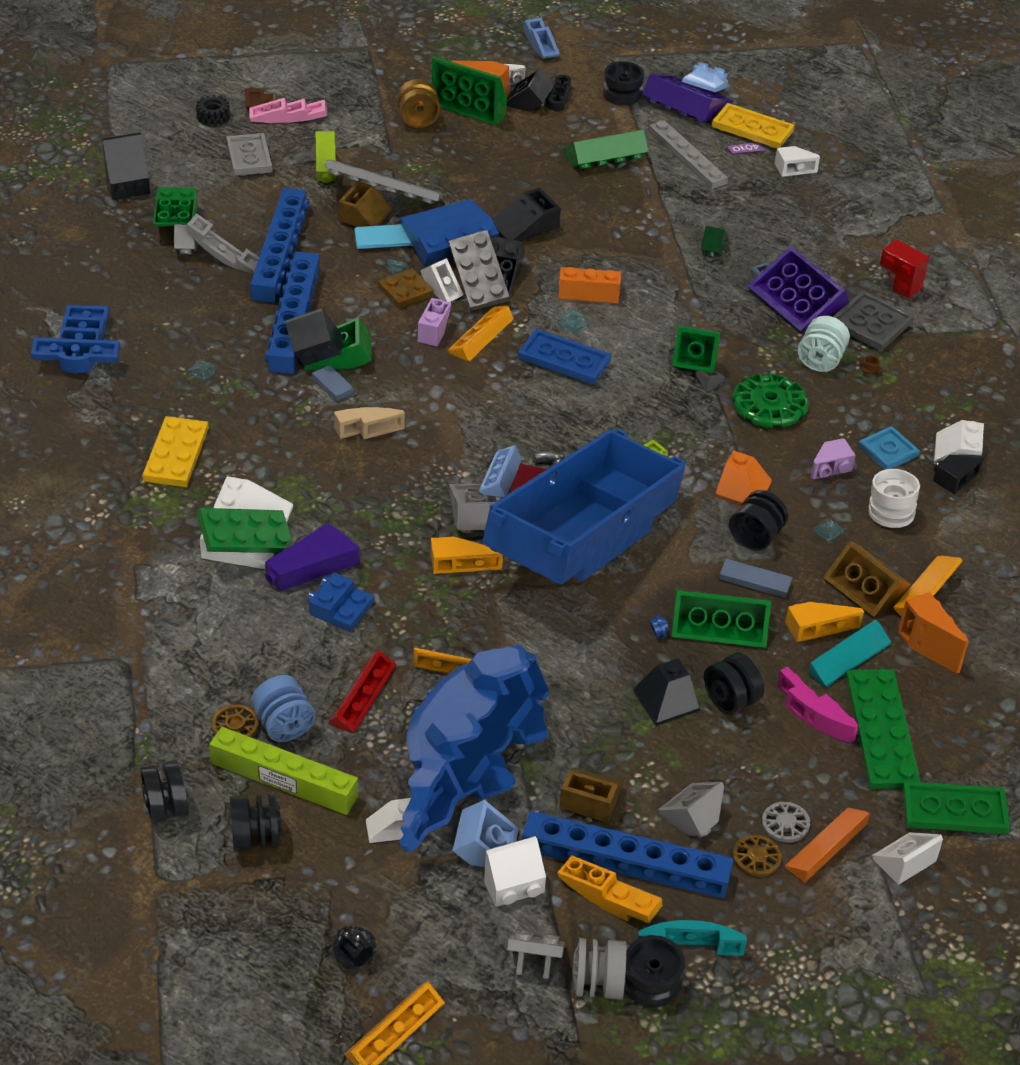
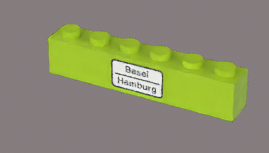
(284, 770)

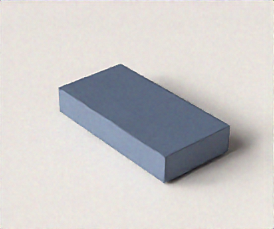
(332, 383)

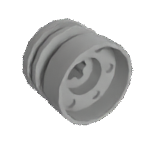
(600, 968)

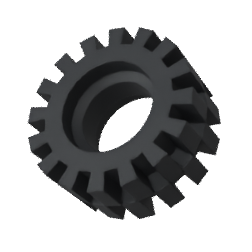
(213, 110)

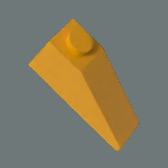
(461, 555)
(820, 619)

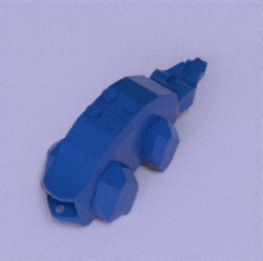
(462, 730)

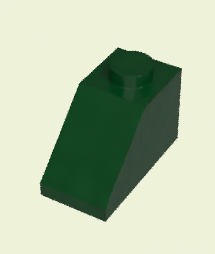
(713, 241)

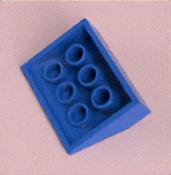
(434, 228)

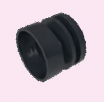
(758, 520)
(254, 821)

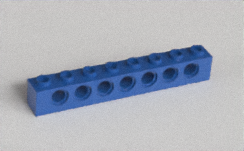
(279, 245)
(295, 302)
(631, 854)

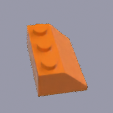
(589, 285)

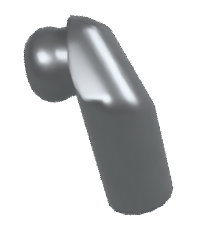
(547, 456)

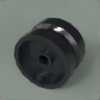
(623, 83)
(733, 683)
(165, 791)
(653, 971)

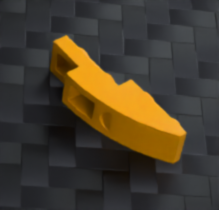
(608, 893)

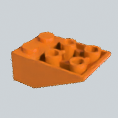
(933, 632)

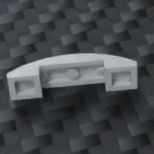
(219, 248)

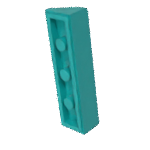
(849, 654)

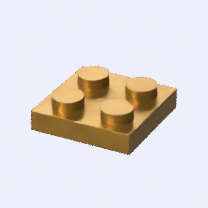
(405, 288)

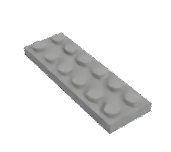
(376, 179)

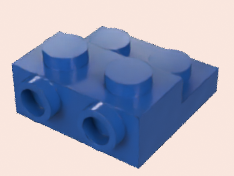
(339, 602)

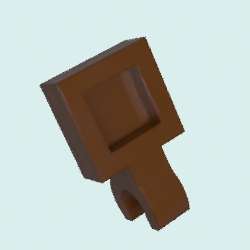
(256, 97)

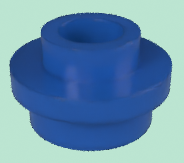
(659, 626)

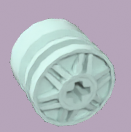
(823, 343)

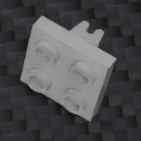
(525, 943)

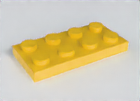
(753, 126)
(175, 451)

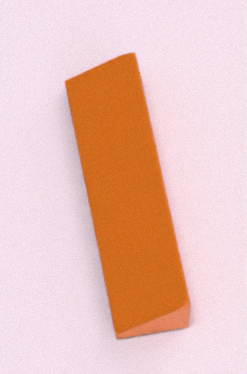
(827, 843)

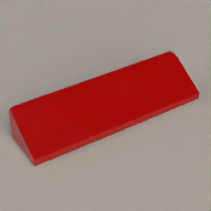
(363, 692)

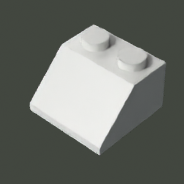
(959, 439)
(514, 872)

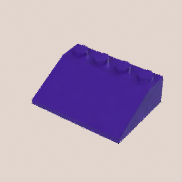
(685, 97)
(798, 290)

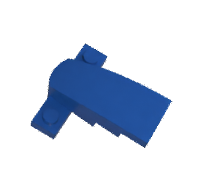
(80, 340)

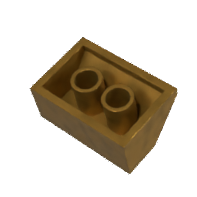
(866, 580)

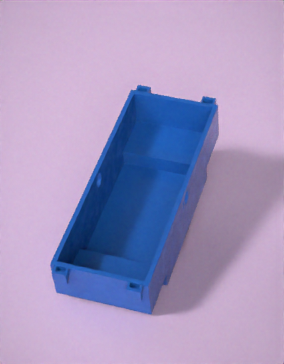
(589, 509)

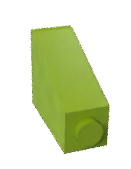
(325, 151)

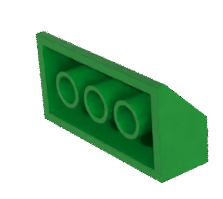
(606, 149)
(721, 618)

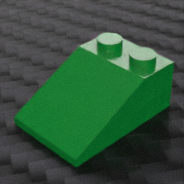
(355, 348)

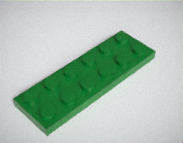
(882, 728)

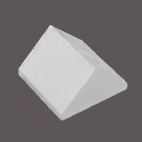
(909, 855)

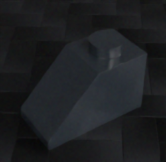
(957, 471)

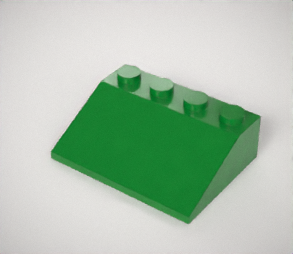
(469, 91)

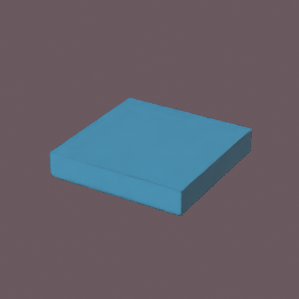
(888, 448)

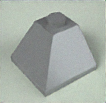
(695, 808)

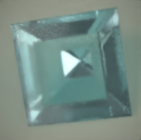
(397, 266)
(828, 529)

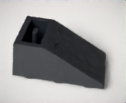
(528, 216)
(510, 259)

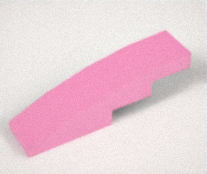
(283, 112)

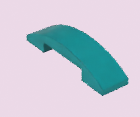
(700, 933)

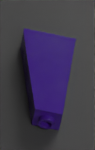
(311, 558)

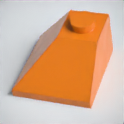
(741, 477)

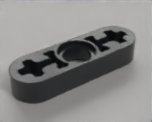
(559, 93)

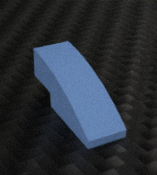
(540, 38)

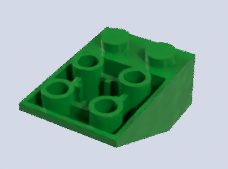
(175, 206)

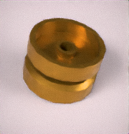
(418, 103)

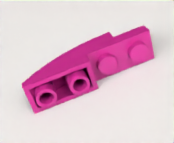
(816, 711)

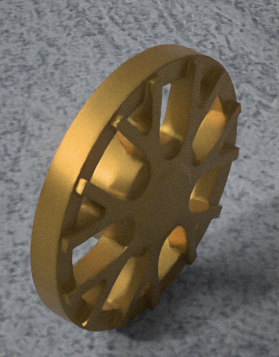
(236, 722)
(757, 855)

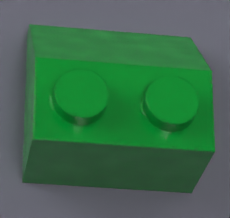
(696, 349)

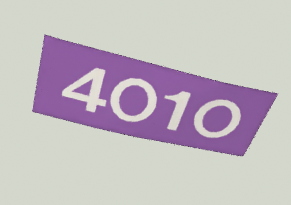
(747, 147)

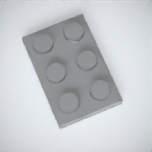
(249, 154)

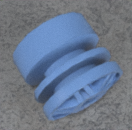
(283, 708)

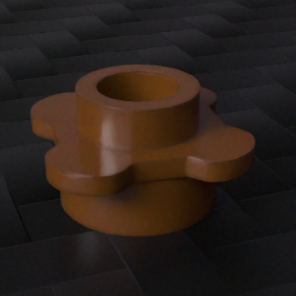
(870, 364)

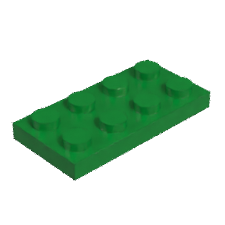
(244, 530)
(955, 807)

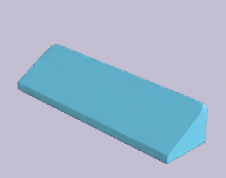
(381, 236)

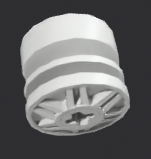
(893, 498)

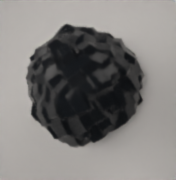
(354, 946)

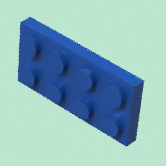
(564, 356)

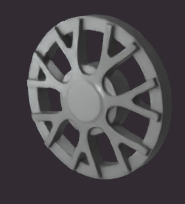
(786, 822)

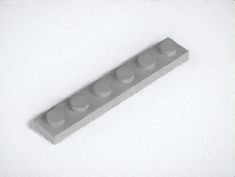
(688, 154)

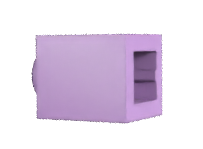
(433, 322)
(833, 459)

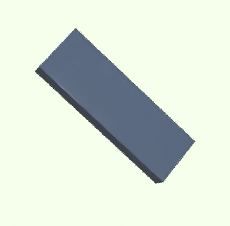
(755, 578)

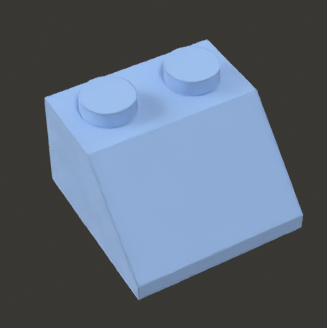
(480, 830)

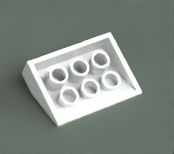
(244, 494)

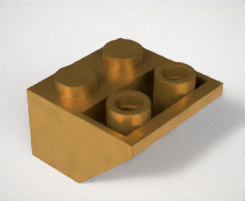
(363, 206)
(589, 794)

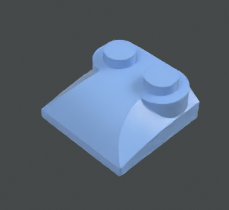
(707, 78)

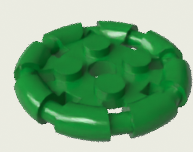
(786, 404)

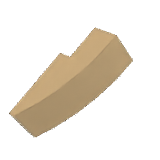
(368, 421)

